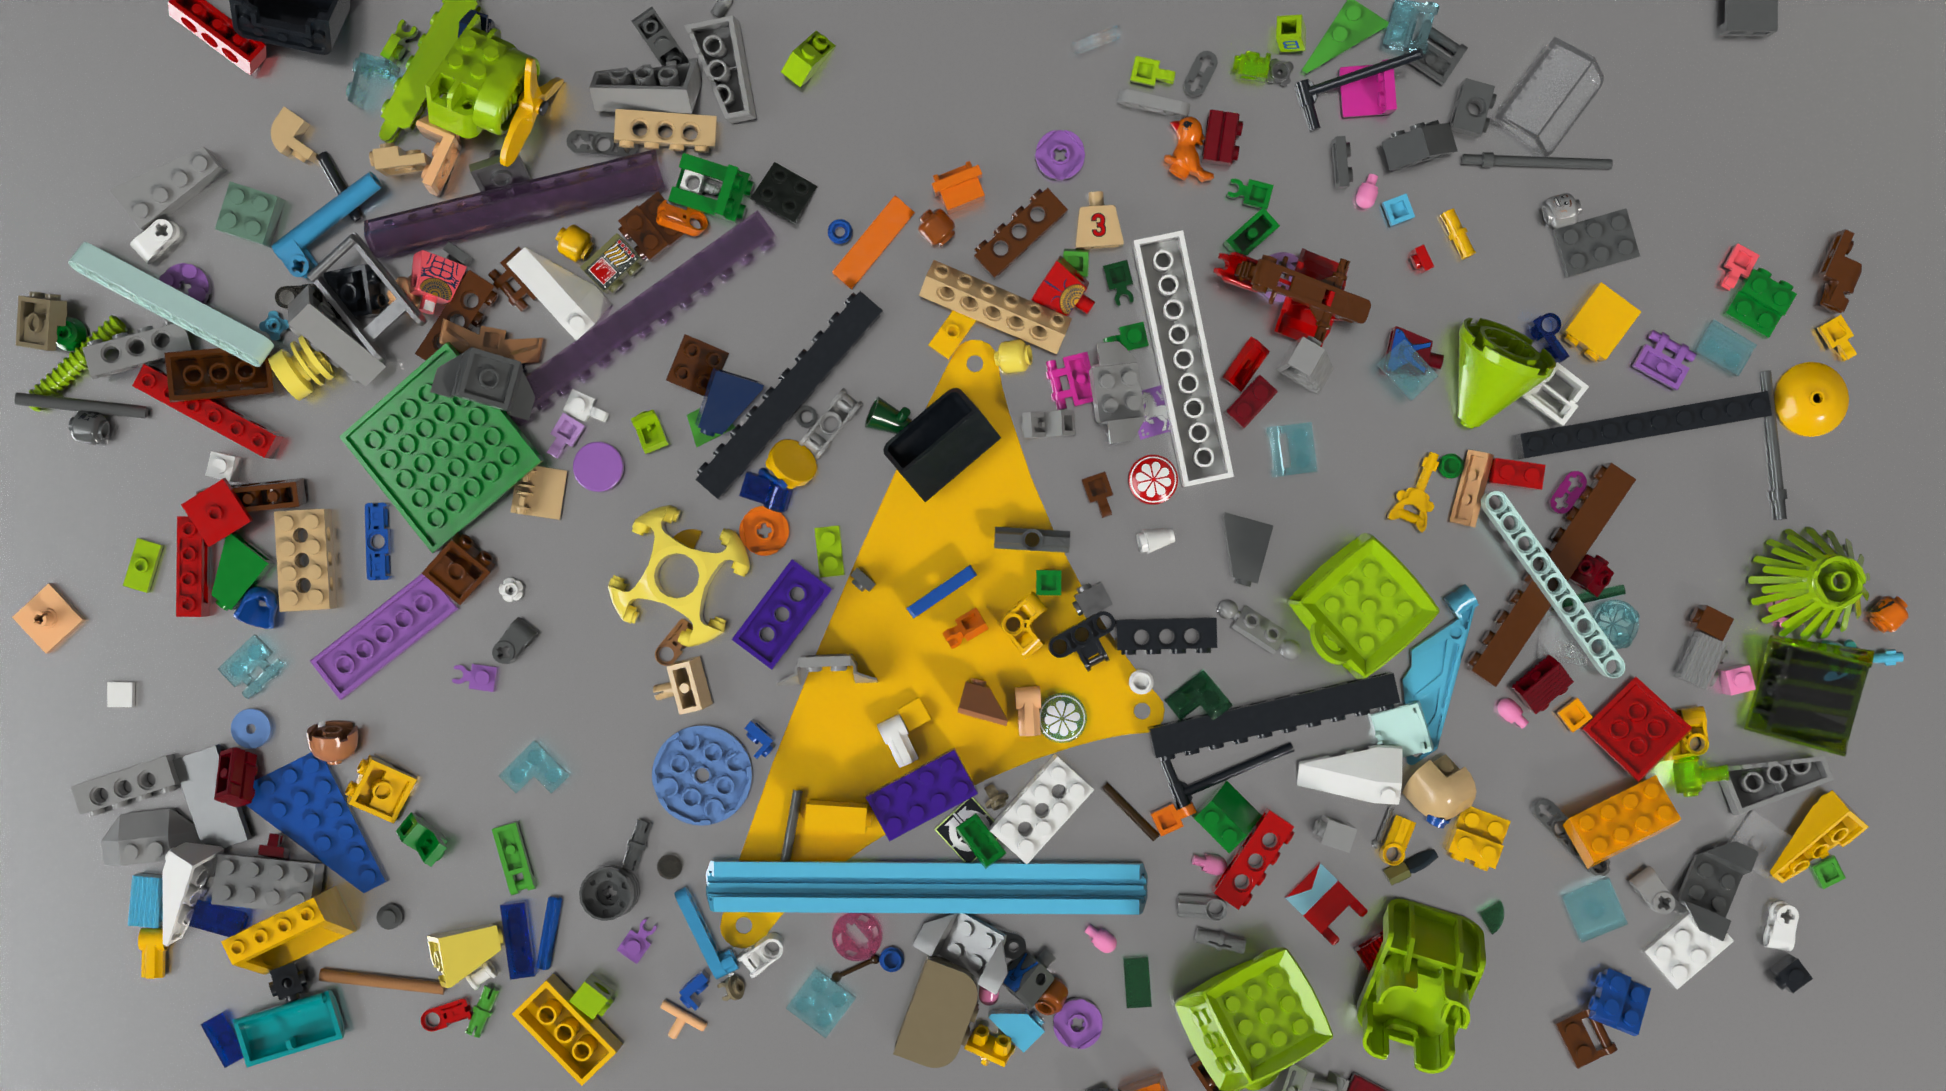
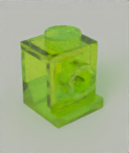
(1252, 66)

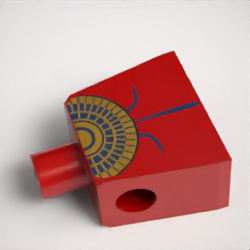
(1063, 289)

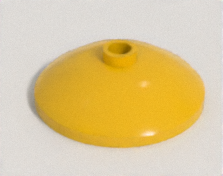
(1795, 399)

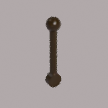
(836, 976)

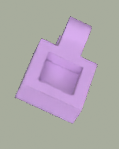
(566, 432)

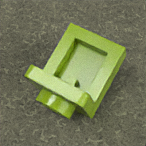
(649, 431)

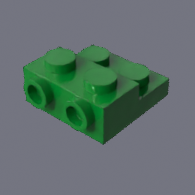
(1760, 302)

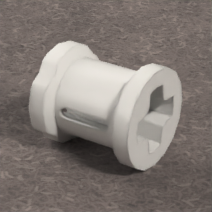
(481, 974)

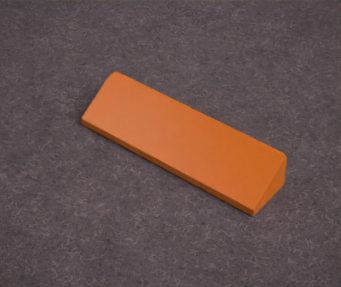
(873, 242)

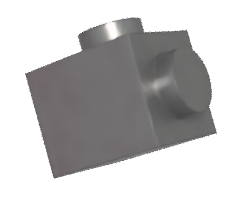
(1091, 599)

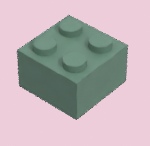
(250, 214)

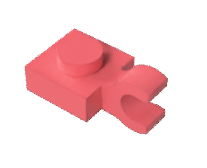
(1740, 264)

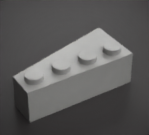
(332, 336)
(1768, 782)

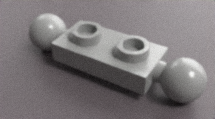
(1259, 629)

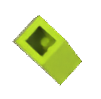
(807, 58)

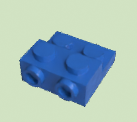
(1619, 1002)

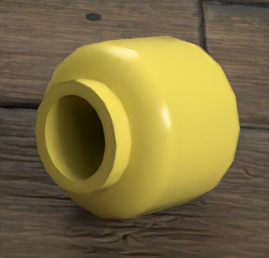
(1013, 356)

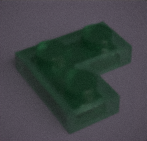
(1199, 692)

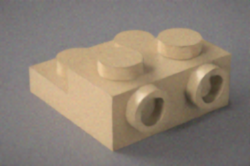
(395, 161)

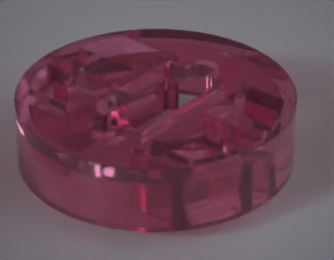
(865, 927)

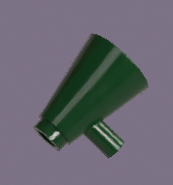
(886, 417)

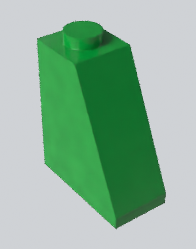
(238, 571)

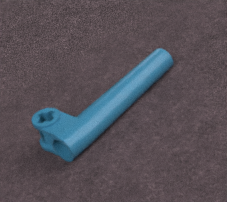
(293, 246)

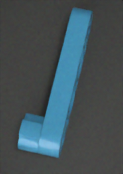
(719, 963)

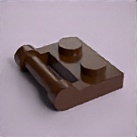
(1578, 1040)

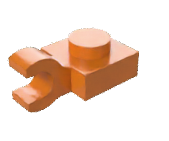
(968, 626)
(1169, 818)

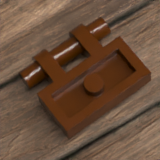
(501, 282)

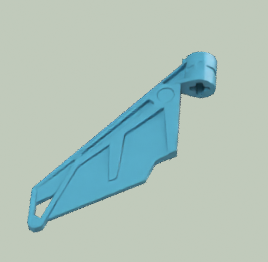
(1436, 666)

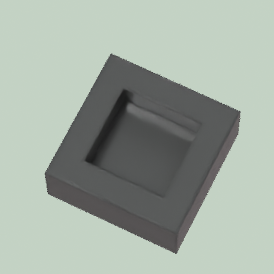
(457, 255)
(862, 581)

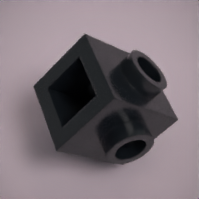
(285, 973)

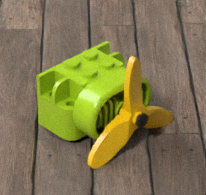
(488, 88)

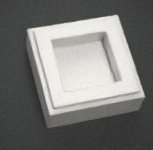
(120, 694)

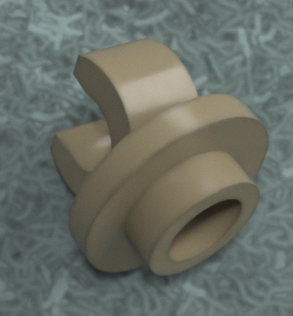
(996, 800)
(734, 988)

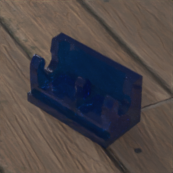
(218, 919)

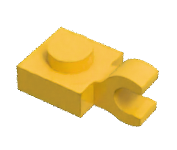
(1837, 333)

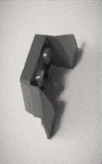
(487, 381)
(1713, 884)

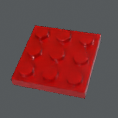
(1637, 729)

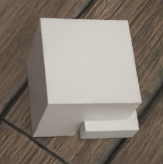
(1557, 394)

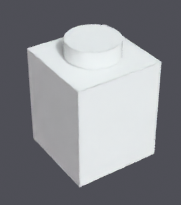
(224, 466)

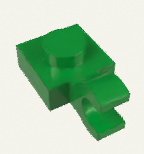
(1131, 336)

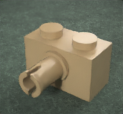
(686, 685)

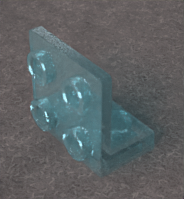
(364, 69)

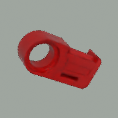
(448, 1013)

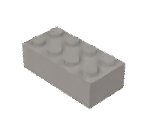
(265, 882)

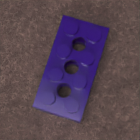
(764, 614)

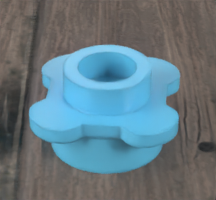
(275, 333)

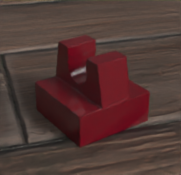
(274, 847)

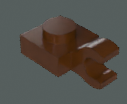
(1098, 489)

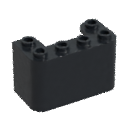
(291, 23)

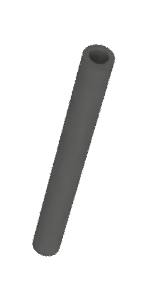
(80, 405)

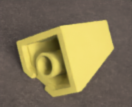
(463, 951)

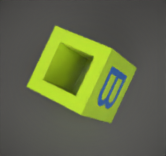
(1291, 33)

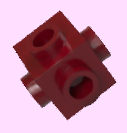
(1592, 574)

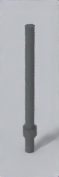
(1488, 159)
(1778, 493)

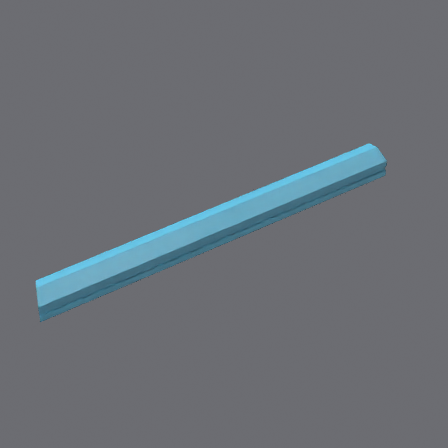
(926, 887)

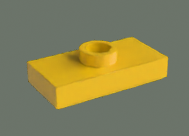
(951, 334)

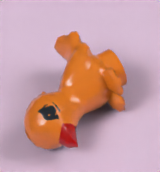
(1185, 158)

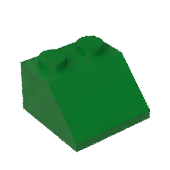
(1227, 816)

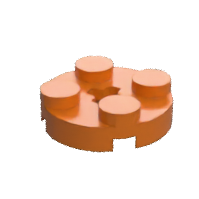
(755, 542)

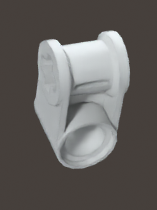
(152, 242)
(1781, 930)
(758, 957)

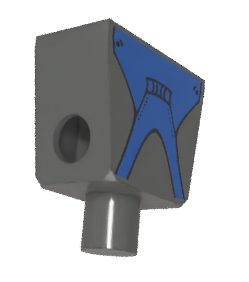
(1029, 977)

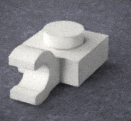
(582, 407)

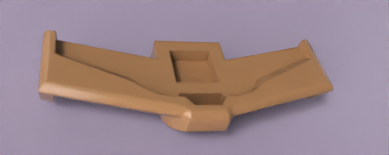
(491, 341)

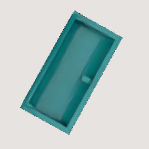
(289, 1028)

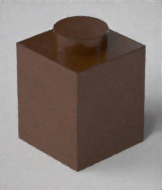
(1711, 622)

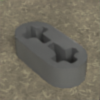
(1195, 70)

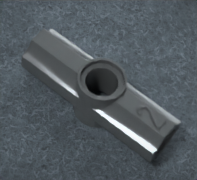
(1048, 539)

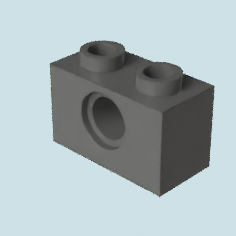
(1479, 94)

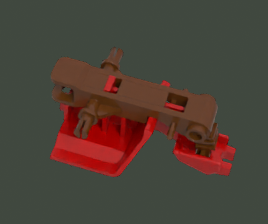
(1312, 297)

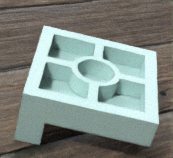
(1403, 727)

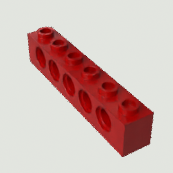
(212, 414)

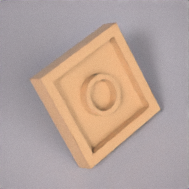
(48, 618)

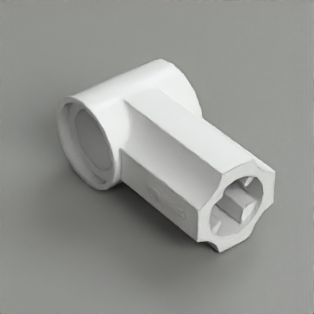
(896, 736)

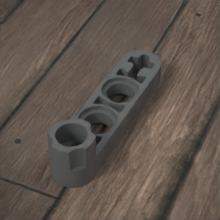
(1564, 839)

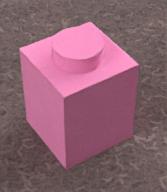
(1736, 679)

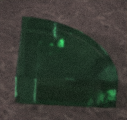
(1493, 916)

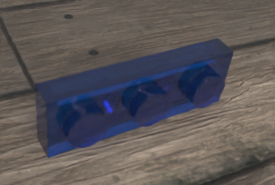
(518, 940)

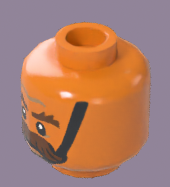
(1889, 614)

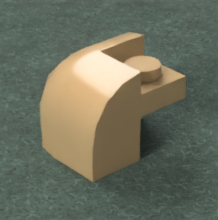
(1441, 789)

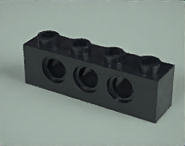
(1205, 628)

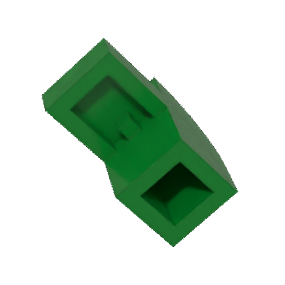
(423, 838)

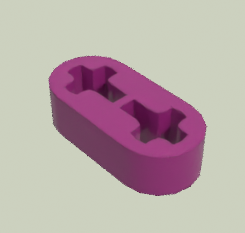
(1572, 495)

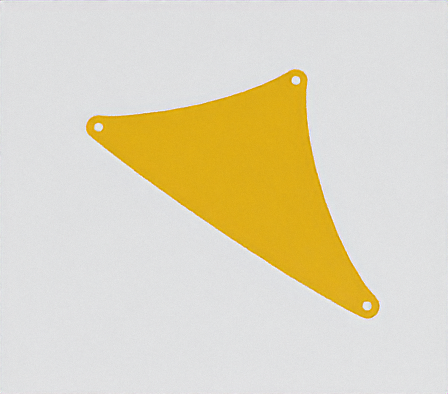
(911, 549)

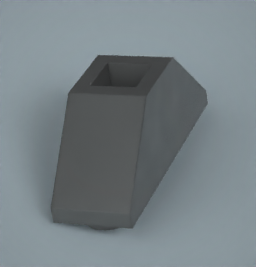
(658, 38)

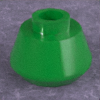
(71, 335)

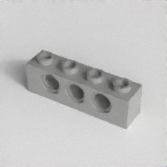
(152, 354)
(88, 793)

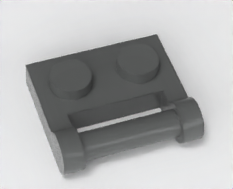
(1436, 63)

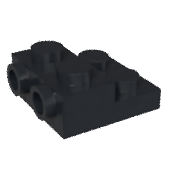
(358, 290)

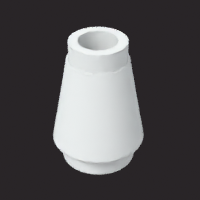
(1154, 539)

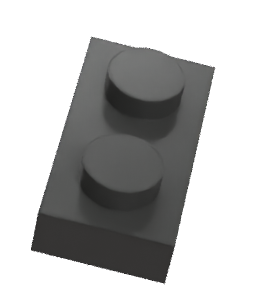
(1343, 173)

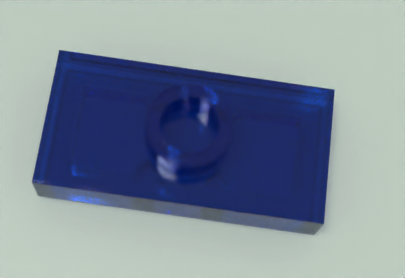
(223, 1038)

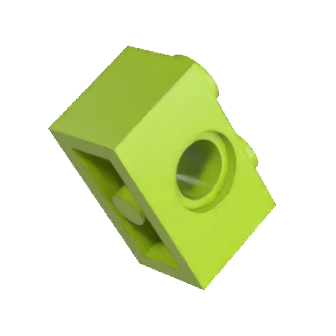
(593, 997)

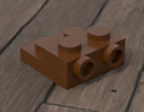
(648, 235)
(459, 568)

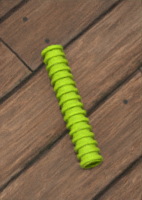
(76, 362)

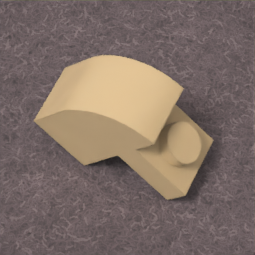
(286, 133)

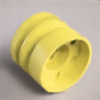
(300, 368)

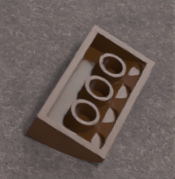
(214, 375)

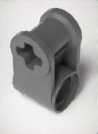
(517, 638)

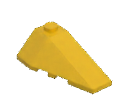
(1824, 827)

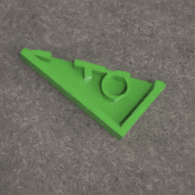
(1350, 27)

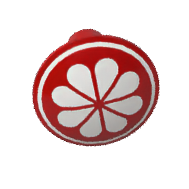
(1153, 479)

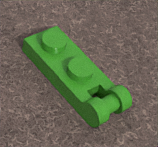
(513, 857)

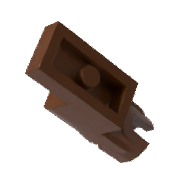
(1840, 273)

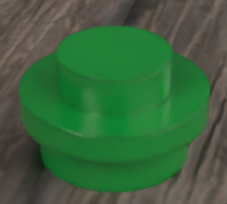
(1451, 466)

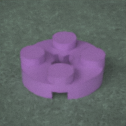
(1074, 154)
(191, 275)
(1091, 1028)

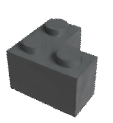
(1420, 144)

